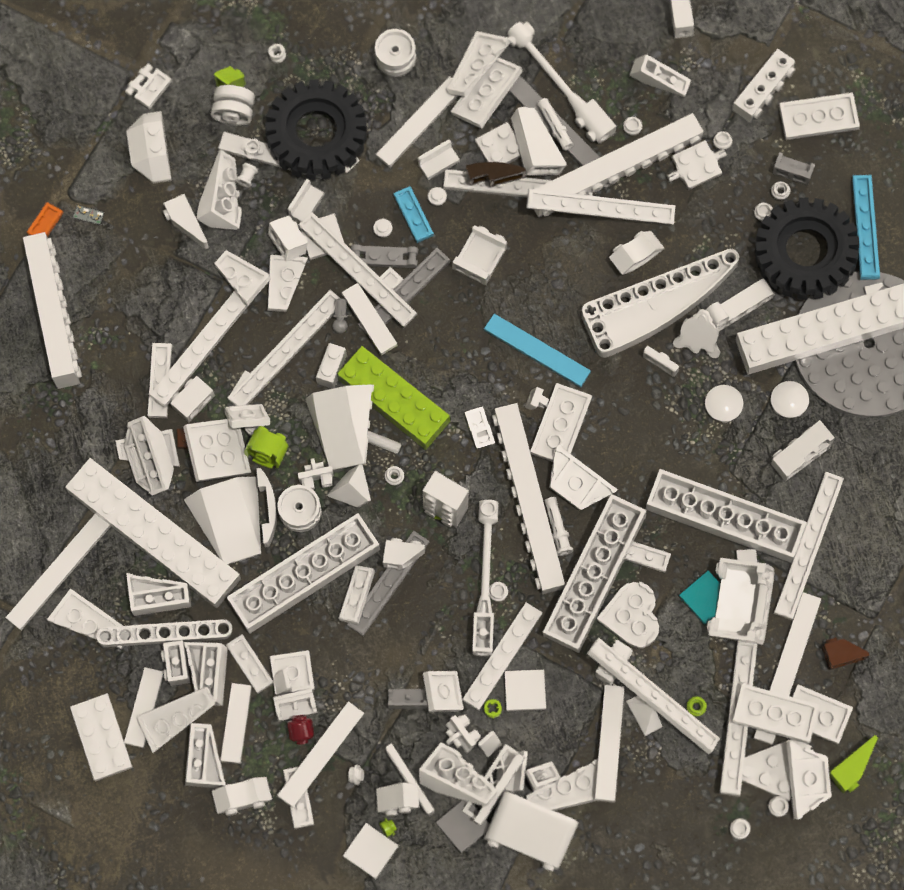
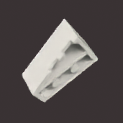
(802, 450)
(208, 667)
(203, 763)

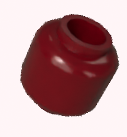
(300, 729)

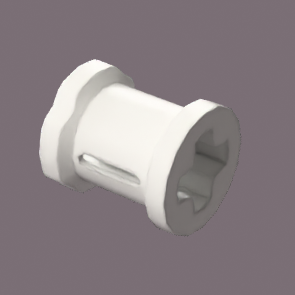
(247, 175)

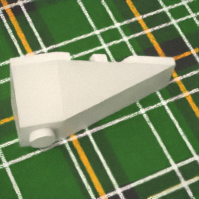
(219, 199)

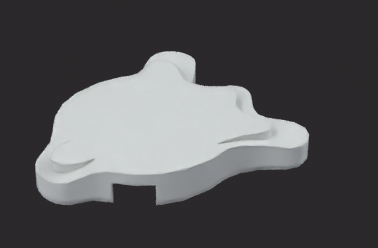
(699, 334)

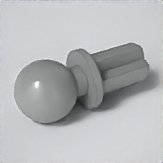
(340, 324)

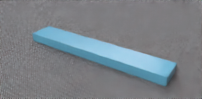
(866, 227)
(537, 350)

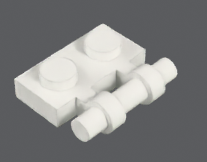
(152, 89)

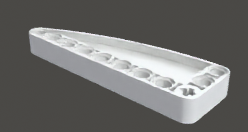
(649, 314)

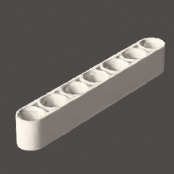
(154, 630)

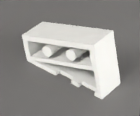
(156, 595)

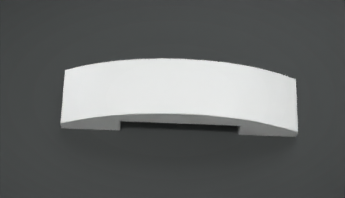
(269, 528)

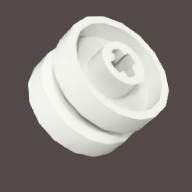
(395, 52)
(232, 105)
(310, 512)

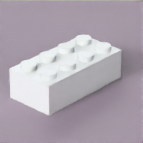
(445, 500)

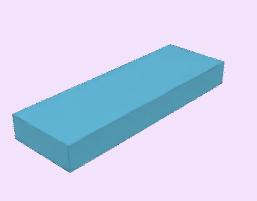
(413, 214)

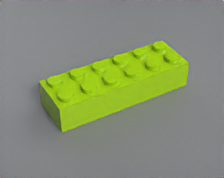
(396, 398)

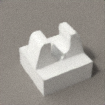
(536, 399)

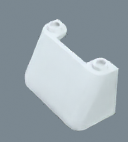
(742, 601)
(531, 830)

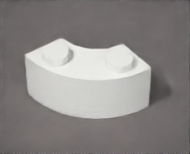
(636, 252)
(242, 795)

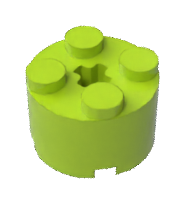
(266, 447)

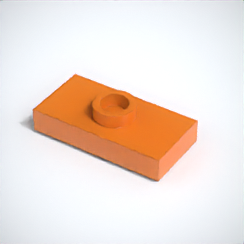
(45, 220)

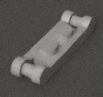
(387, 256)

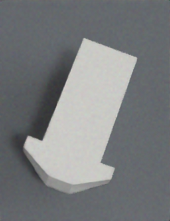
(682, 18)

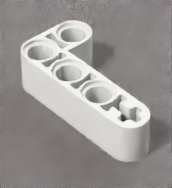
(740, 304)

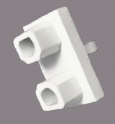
(316, 472)
(459, 735)

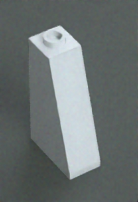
(535, 144)

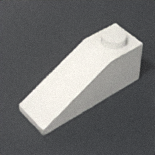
(659, 75)
(183, 218)

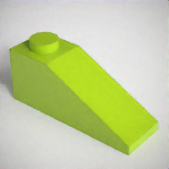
(851, 770)

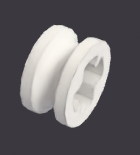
(279, 58)

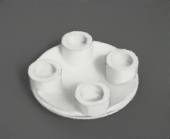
(789, 399)
(724, 403)

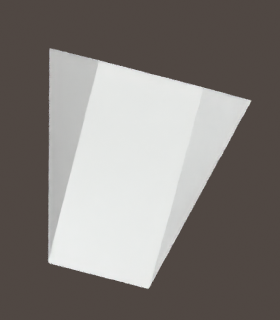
(342, 423)
(229, 517)

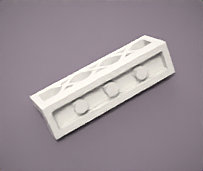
(502, 784)

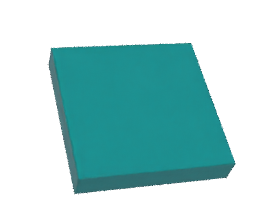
(703, 597)

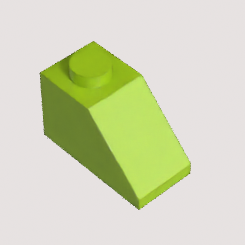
(229, 76)

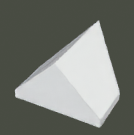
(352, 488)

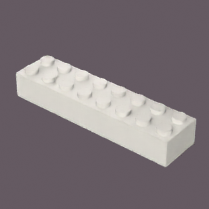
(52, 310)
(725, 515)
(303, 573)
(594, 573)

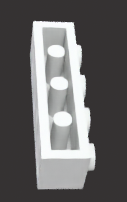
(763, 86)

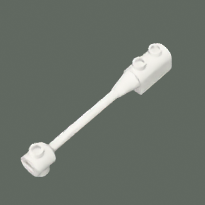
(588, 114)
(483, 616)

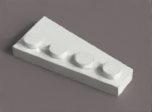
(84, 617)
(171, 718)
(568, 790)

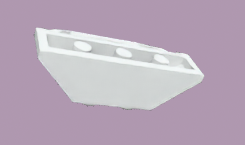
(149, 147)
(148, 456)

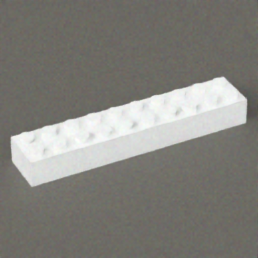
(822, 329)
(153, 533)

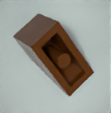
(842, 653)

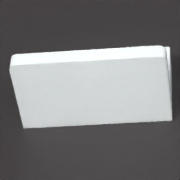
(438, 160)
(305, 201)
(517, 781)

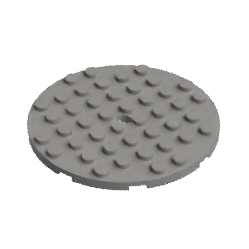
(857, 377)

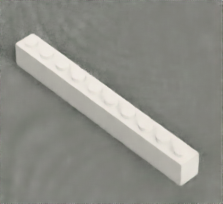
(627, 159)
(529, 498)

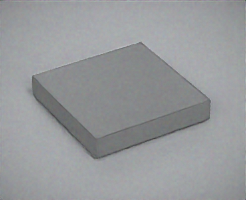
(461, 827)

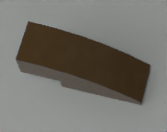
(494, 172)

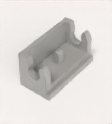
(793, 169)
(407, 699)

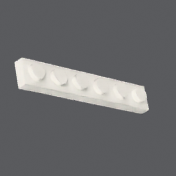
(502, 656)

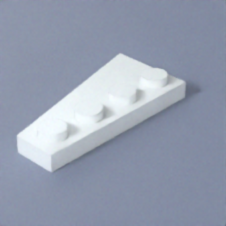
(477, 60)

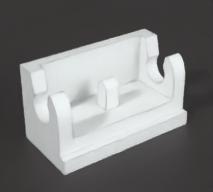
(295, 704)

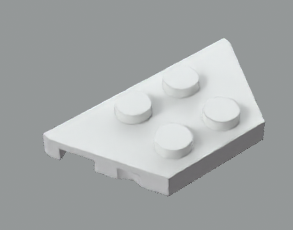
(576, 481)
(808, 778)

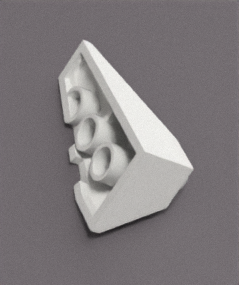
(452, 776)

